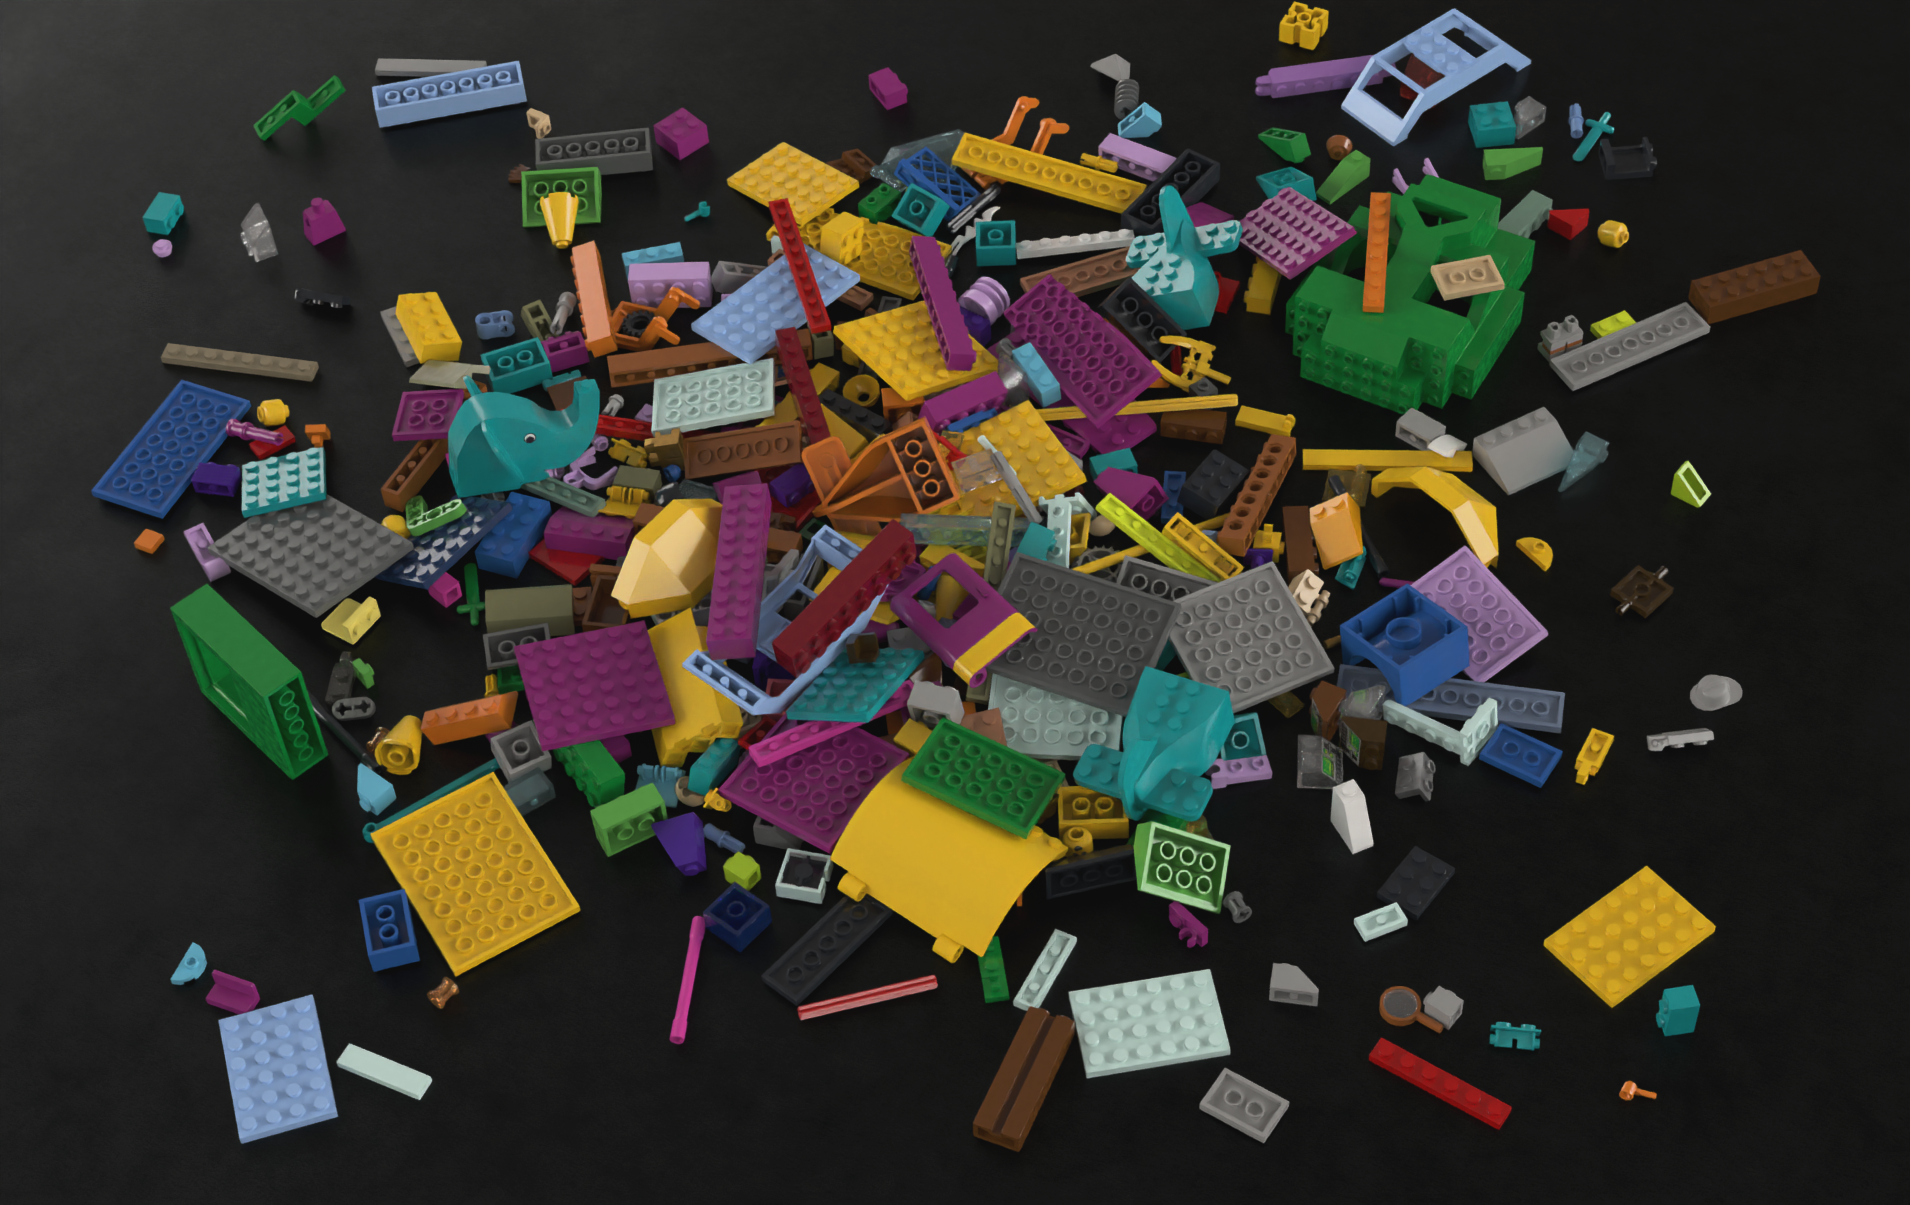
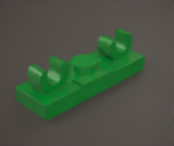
(993, 973)

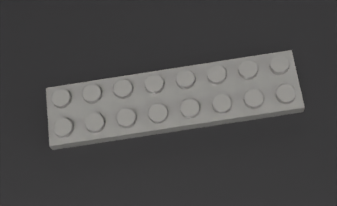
(1629, 346)

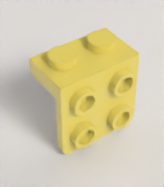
(352, 619)

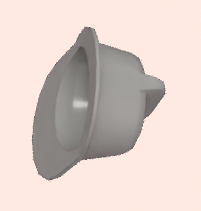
(1715, 692)

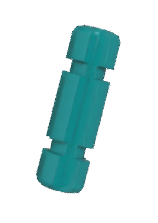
(560, 378)

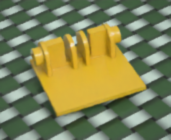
(624, 502)

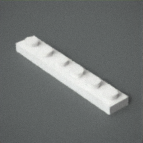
(1074, 244)

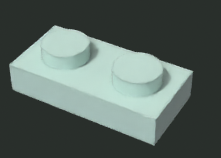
(1380, 921)

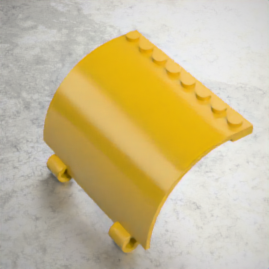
(938, 863)

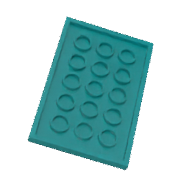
(855, 690)

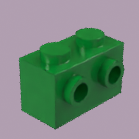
(879, 204)

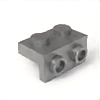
(1415, 776)

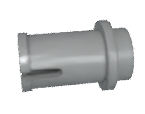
(613, 406)

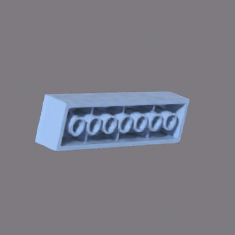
(449, 94)

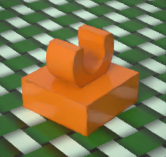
(317, 434)

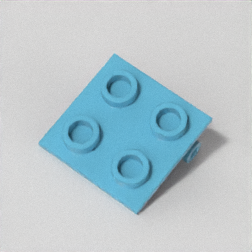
(663, 779)

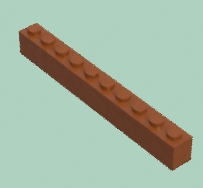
(673, 361)

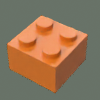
(896, 406)

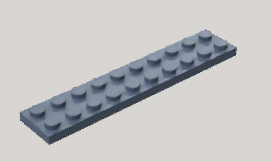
(1460, 699)

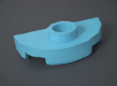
(191, 966)

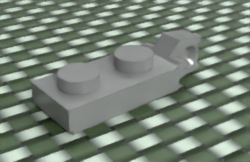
(1678, 738)

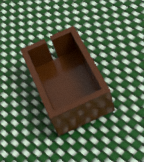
(603, 609)

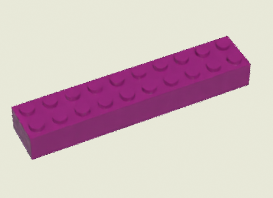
(739, 572)

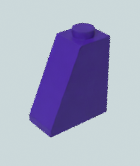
(683, 842)

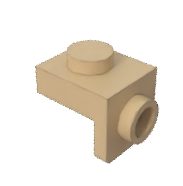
(539, 122)

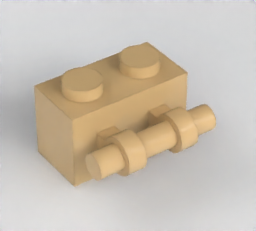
(1305, 592)

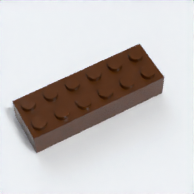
(1754, 287)

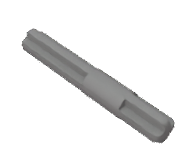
(1016, 487)

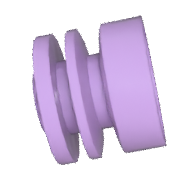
(986, 299)

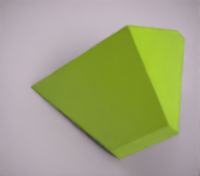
(1689, 486)

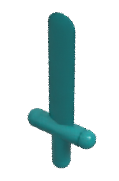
(1593, 135)

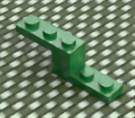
(299, 107)

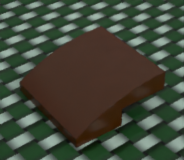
(854, 164)

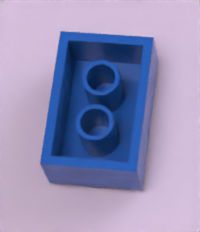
(389, 930)

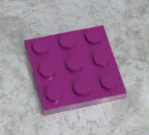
(426, 414)

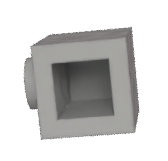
(1443, 1006)

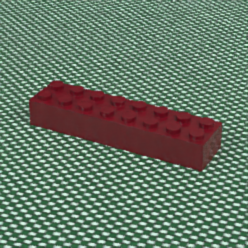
(845, 598)

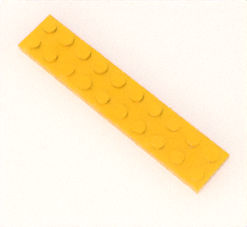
(1046, 173)

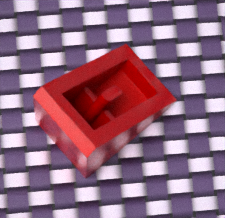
(1568, 222)

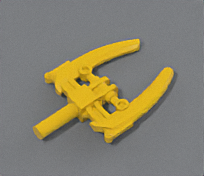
(1198, 368)

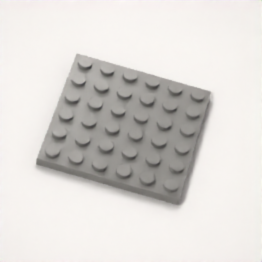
(1248, 638)

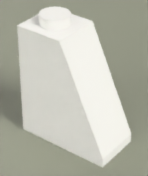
(1351, 816)

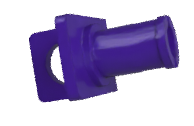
(1258, 557)

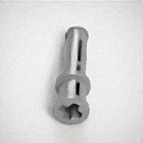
(563, 309)

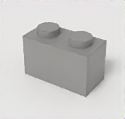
(1418, 429)

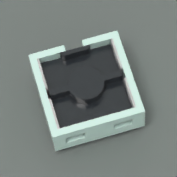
(804, 876)

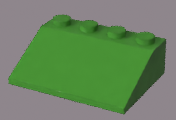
(577, 181)
(1180, 866)

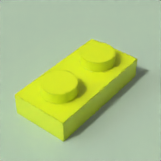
(1612, 324)

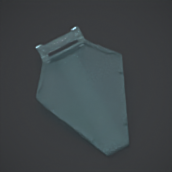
(942, 145)

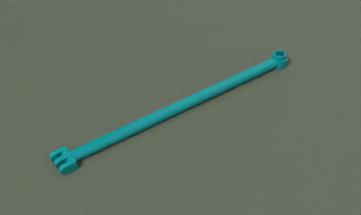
(470, 777)

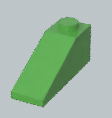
(1509, 162)
(1345, 176)

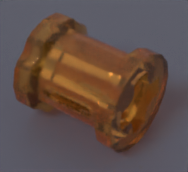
(380, 733)
(443, 992)

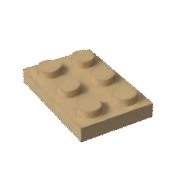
(1467, 277)

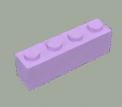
(1135, 157)

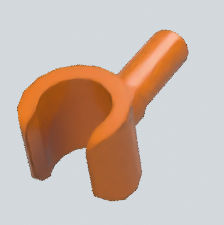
(1630, 1088)

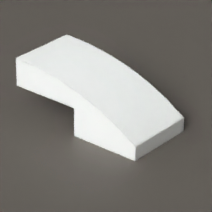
(1447, 445)

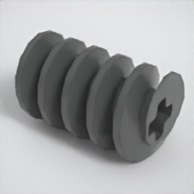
(1126, 98)

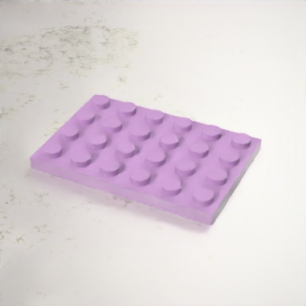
(1496, 621)

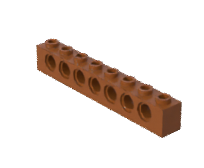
(1257, 495)

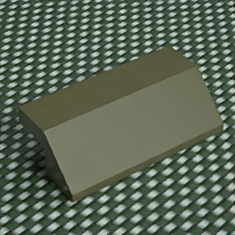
(446, 373)
(531, 606)

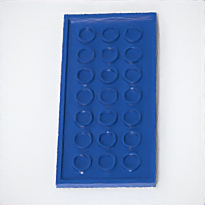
(169, 448)

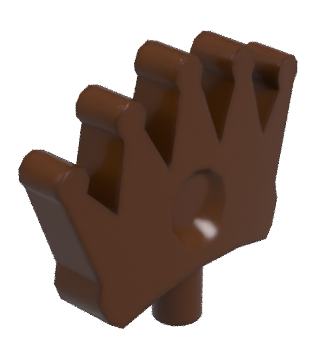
(516, 176)

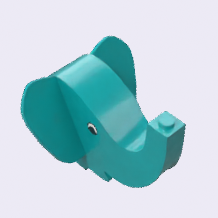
(511, 441)

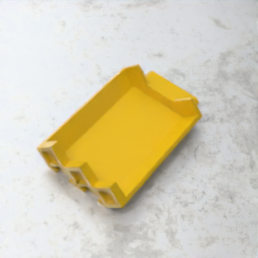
(698, 708)

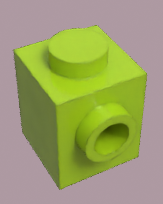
(742, 870)

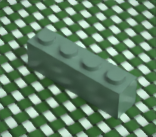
(1527, 215)

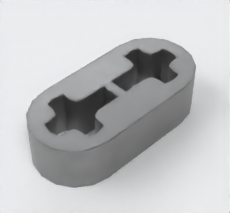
(354, 713)

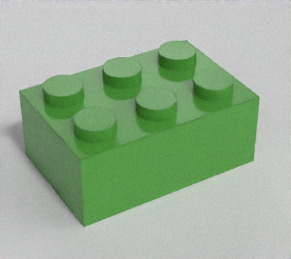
(628, 819)

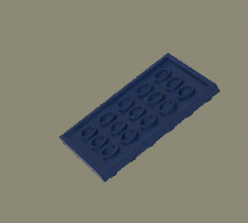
(445, 545)

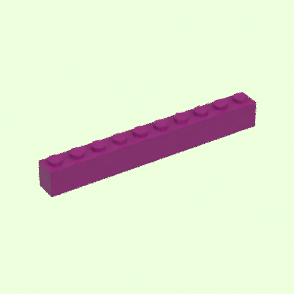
(942, 304)

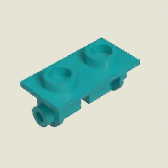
(1350, 570)
(1505, 1033)

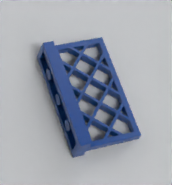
(909, 174)

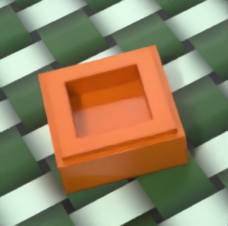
(149, 541)

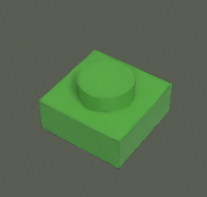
(363, 672)

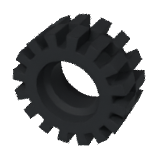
(635, 321)

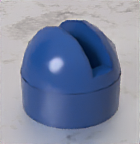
(672, 473)

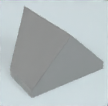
(1113, 66)

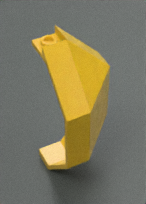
(1471, 511)
(671, 559)

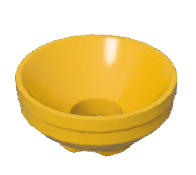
(862, 385)

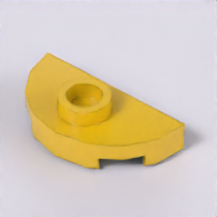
(1537, 551)

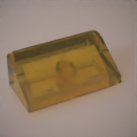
(1287, 703)

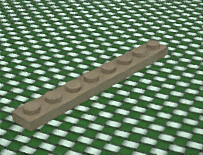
(240, 362)

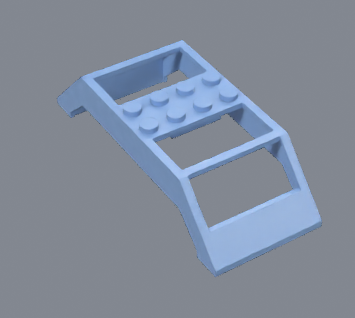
(1439, 54)
(836, 551)

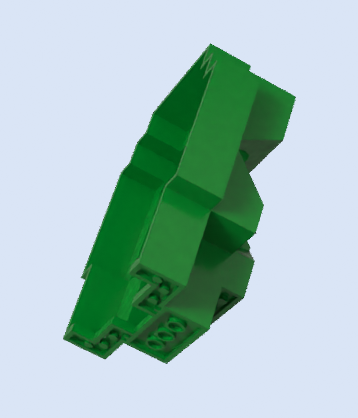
(1412, 348)

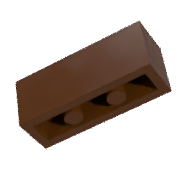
(1194, 425)

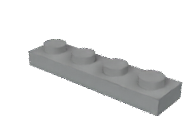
(399, 337)

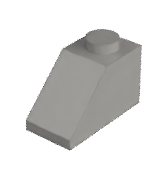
(1292, 986)

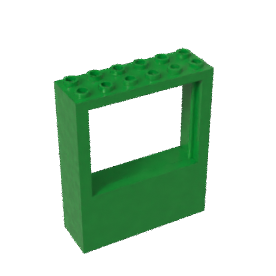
(250, 681)

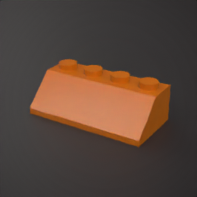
(470, 718)

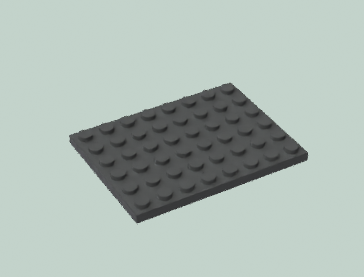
(311, 552)
(1089, 633)

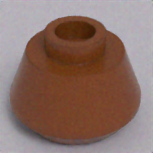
(1338, 147)

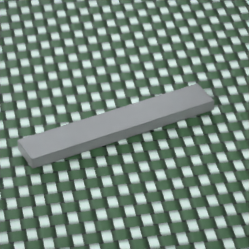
(423, 67)

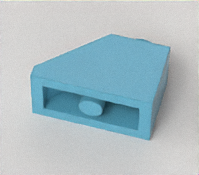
(1140, 122)
(373, 790)

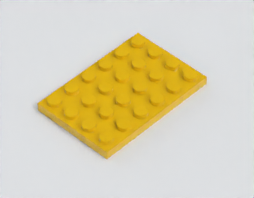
(796, 176)
(1629, 936)

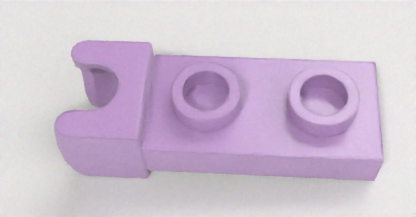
(1239, 771)

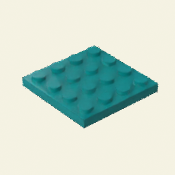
(283, 482)

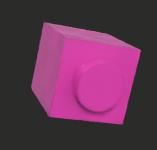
(445, 590)

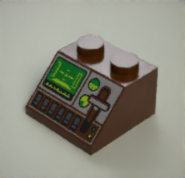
(1325, 709)

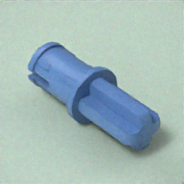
(1575, 121)
(723, 839)

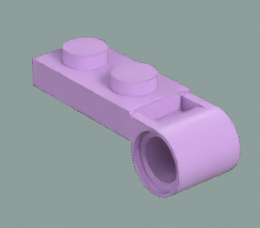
(199, 541)

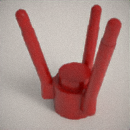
(954, 453)

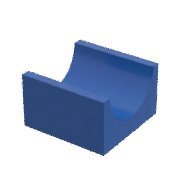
(1408, 641)

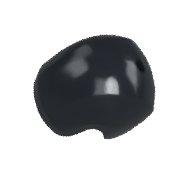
(667, 494)

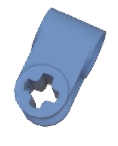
(493, 325)

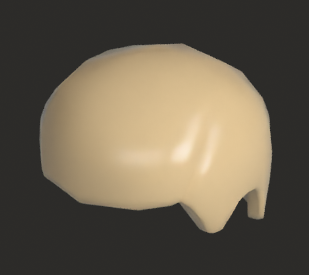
(1100, 526)
(687, 796)

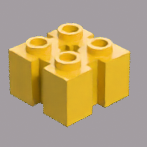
(1303, 25)

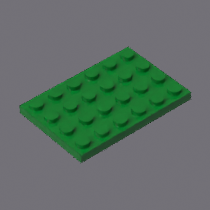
(983, 777)

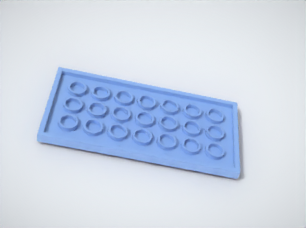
(767, 303)

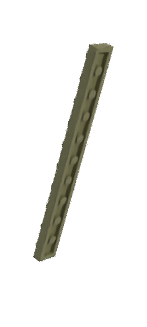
(994, 573)

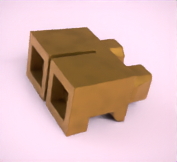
(667, 449)

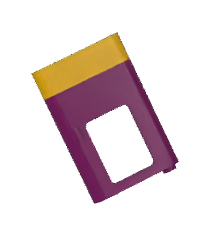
(974, 638)

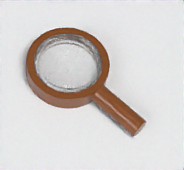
(1403, 1006)

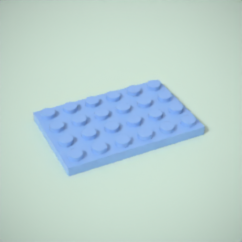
(277, 1069)

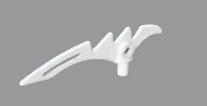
(971, 231)

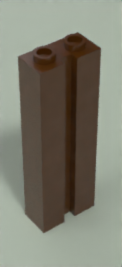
(1024, 1078)

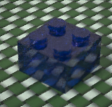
(737, 917)

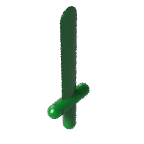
(472, 594)

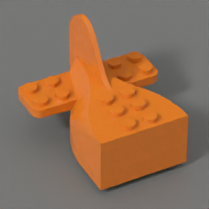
(889, 478)

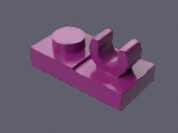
(1189, 925)

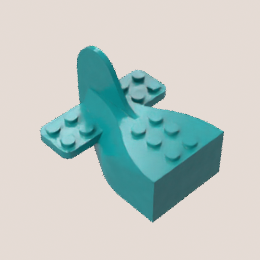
(1176, 262)
(1167, 744)

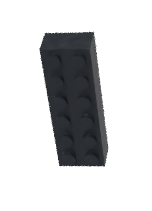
(1191, 177)

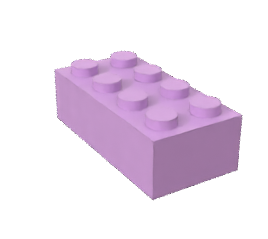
(652, 282)

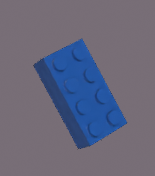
(508, 543)

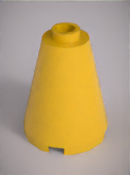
(560, 217)
(948, 597)
(401, 747)

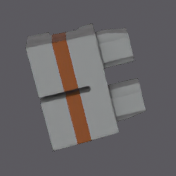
(1560, 338)

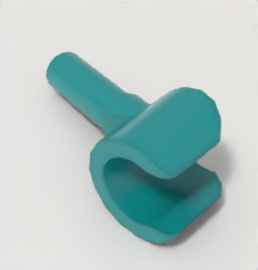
(703, 211)

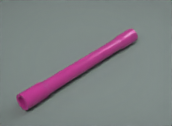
(680, 1022)

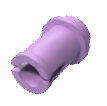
(599, 442)

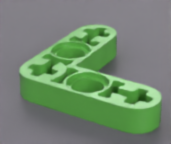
(421, 520)

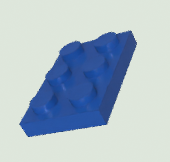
(1520, 755)

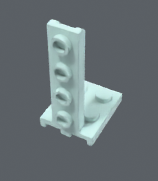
(1059, 520)
(1466, 743)

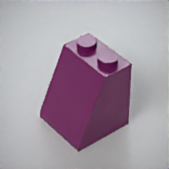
(1135, 490)

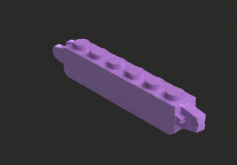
(1316, 77)

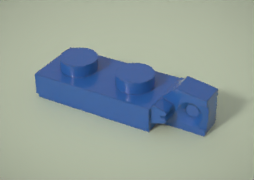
(971, 421)

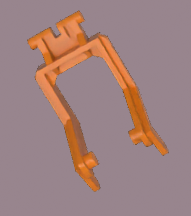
(1048, 127)
(658, 325)

